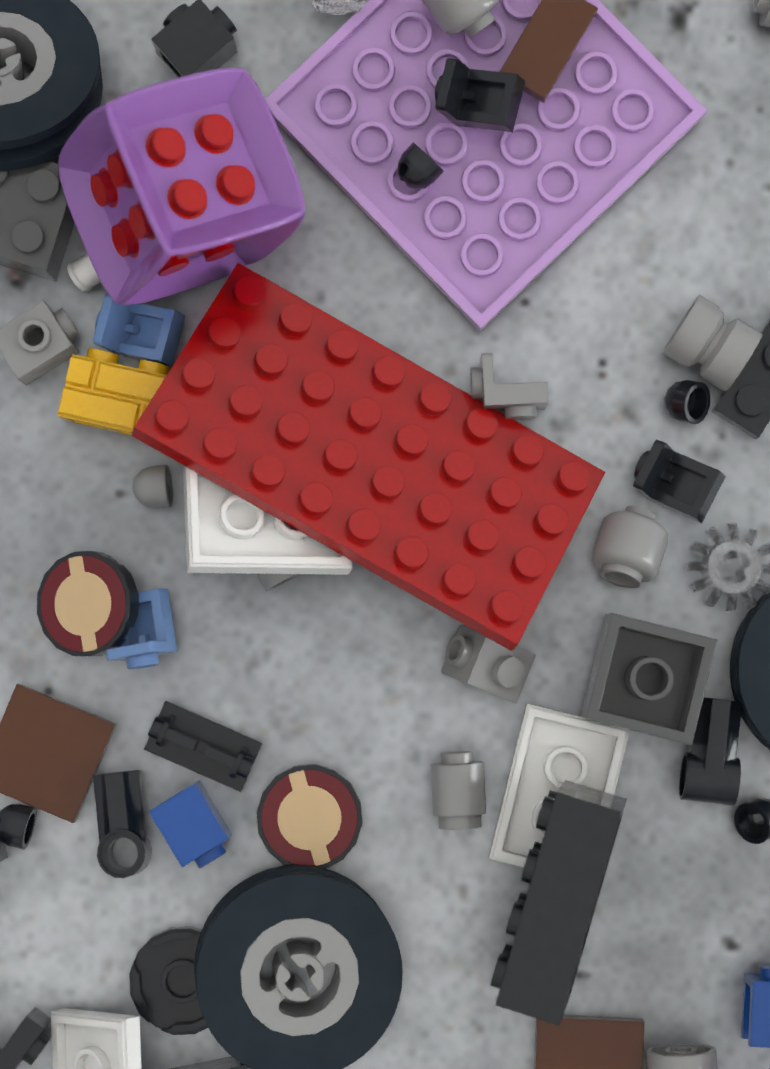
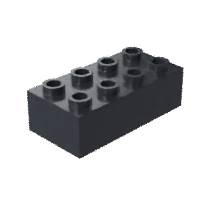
(560, 903)

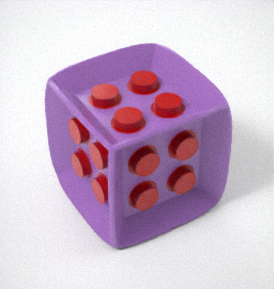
(180, 184)

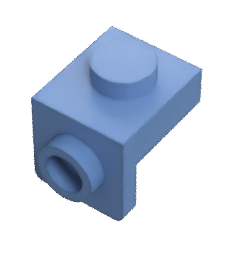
(139, 331)
(151, 634)

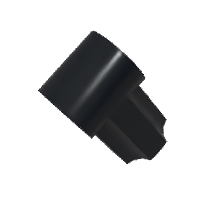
(710, 766)
(121, 815)

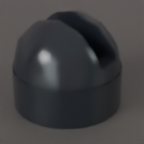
(417, 168)
(688, 401)
(744, 822)
(17, 825)

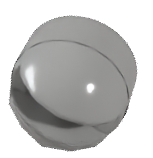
(154, 487)

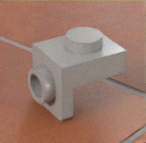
(515, 399)
(487, 664)

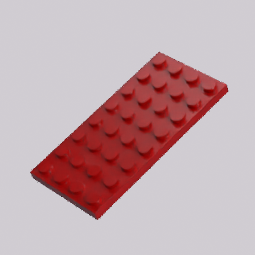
(371, 455)

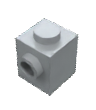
(37, 342)

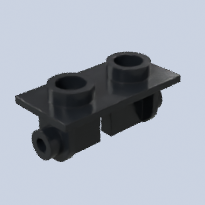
(202, 746)

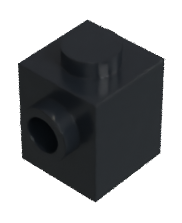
(195, 39)

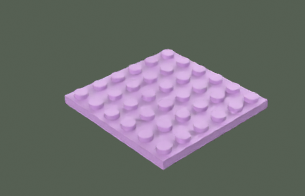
(503, 195)

